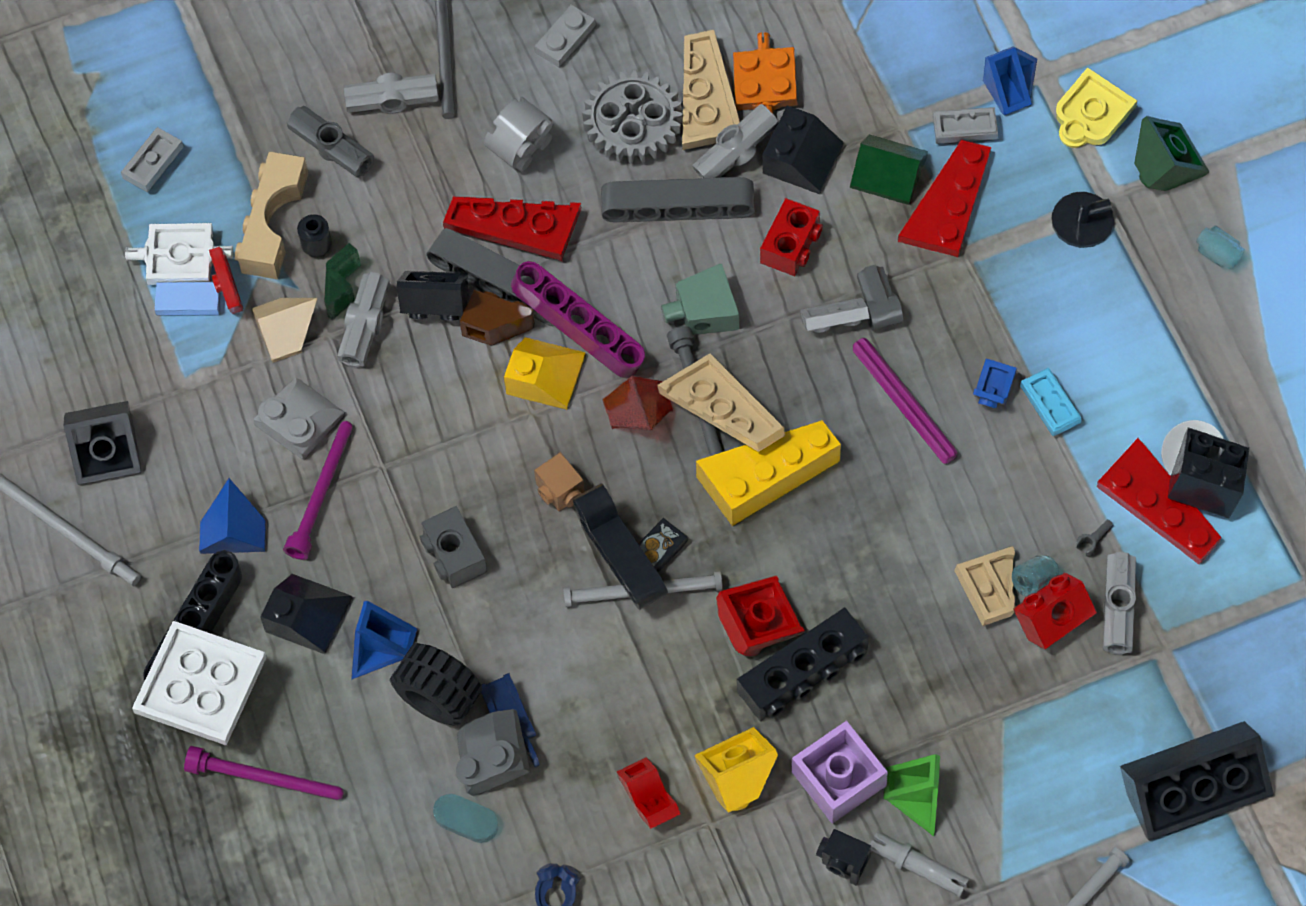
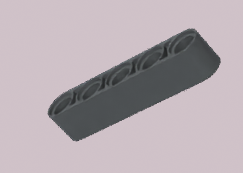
(677, 199)
(484, 267)

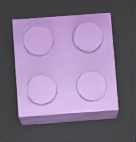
(839, 772)

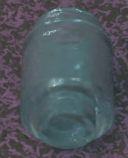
(1220, 247)
(1034, 574)

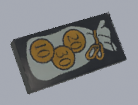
(662, 543)

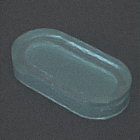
(465, 818)

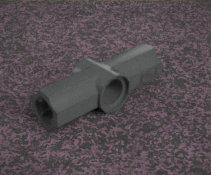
(319, 131)

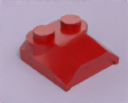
(757, 616)

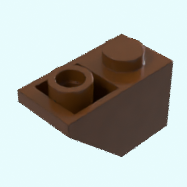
(494, 319)

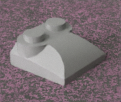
(298, 418)

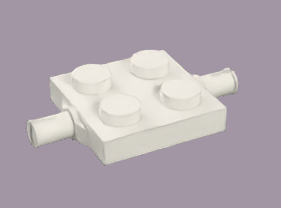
(177, 253)

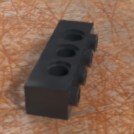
(837, 630)

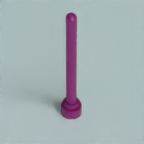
(298, 544)
(200, 761)

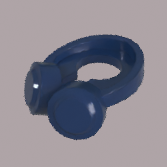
(546, 876)

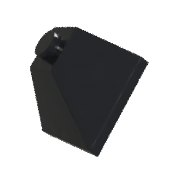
(304, 612)

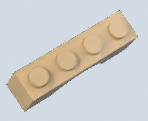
(281, 182)

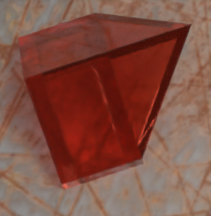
(636, 404)

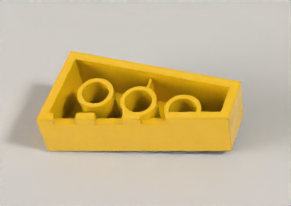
(749, 480)

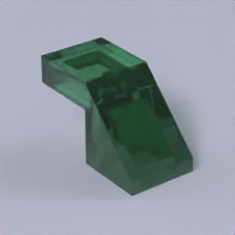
(337, 290)

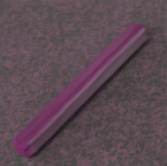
(904, 401)

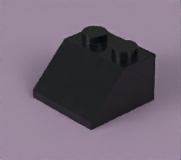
(801, 150)
(433, 294)
(102, 442)

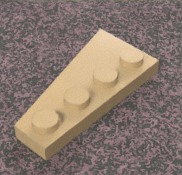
(706, 92)

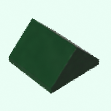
(888, 169)

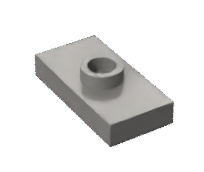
(965, 125)

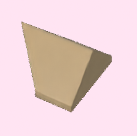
(284, 325)

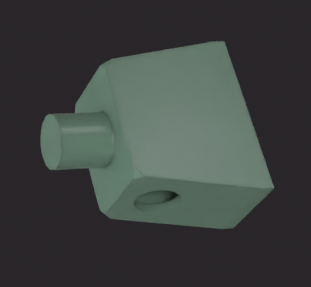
(704, 303)

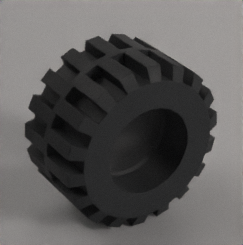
(436, 684)

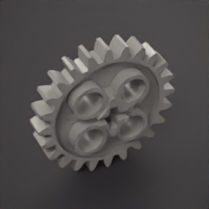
(632, 116)

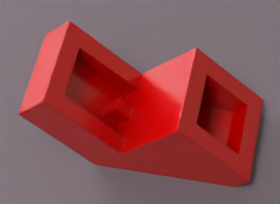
(648, 793)

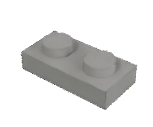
(565, 36)
(152, 159)
(845, 312)

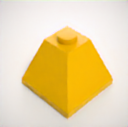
(543, 372)
(738, 768)

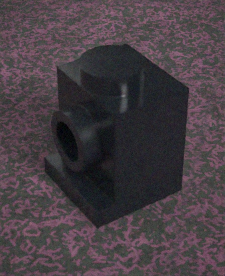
(844, 855)

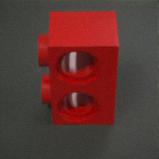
(786, 236)

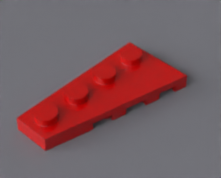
(947, 206)
(520, 225)
(1142, 488)

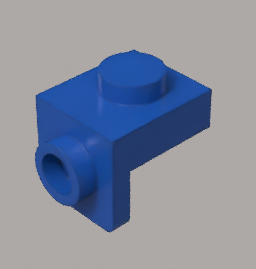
(995, 383)

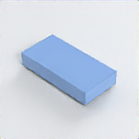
(186, 298)

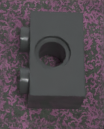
(451, 529)

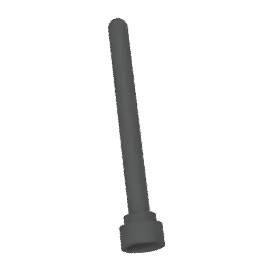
(681, 342)

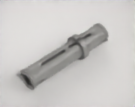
(918, 863)

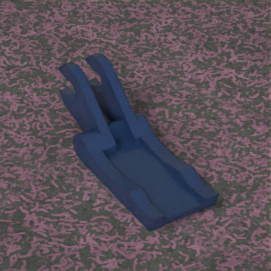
(502, 696)

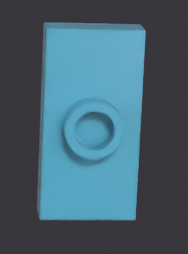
(1050, 402)

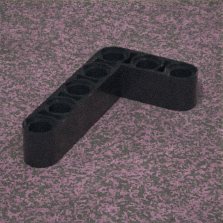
(208, 583)

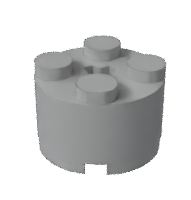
(519, 133)

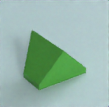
(914, 789)

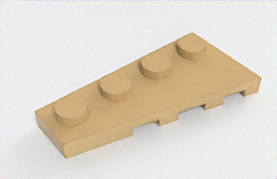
(722, 401)

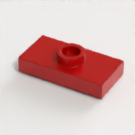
(224, 280)

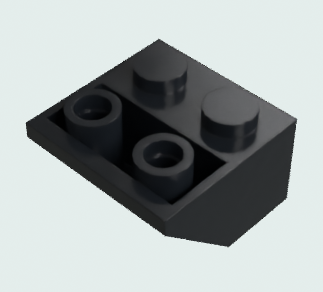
(1209, 473)

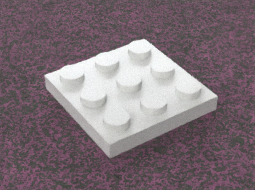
(199, 682)

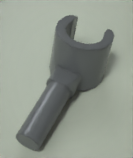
(1093, 538)

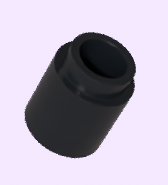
(314, 235)

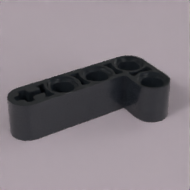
(619, 547)

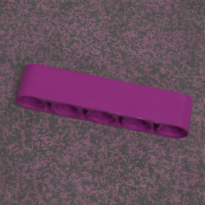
(582, 334)

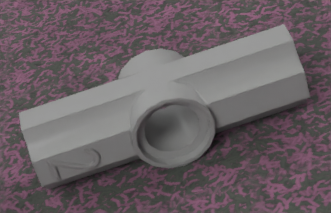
(391, 93)
(736, 143)
(363, 320)
(1119, 620)

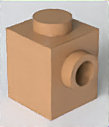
(558, 482)

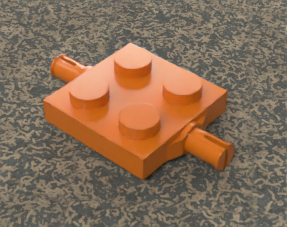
(765, 76)

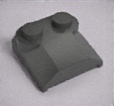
(491, 751)

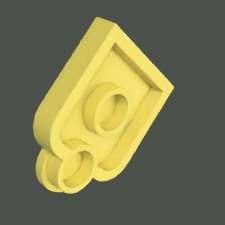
(1092, 110)

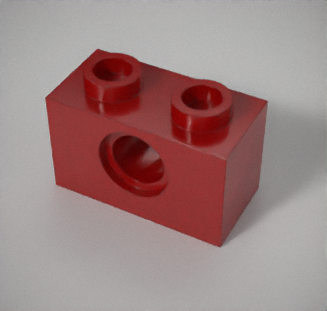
(1071, 609)

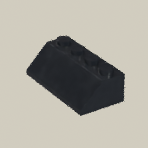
(1197, 780)

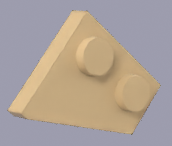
(989, 584)

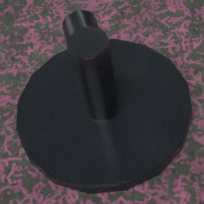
(1082, 219)

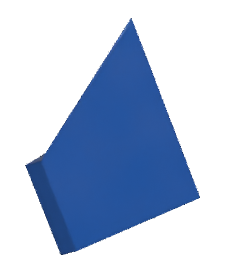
(1010, 78)
(232, 524)
(379, 640)

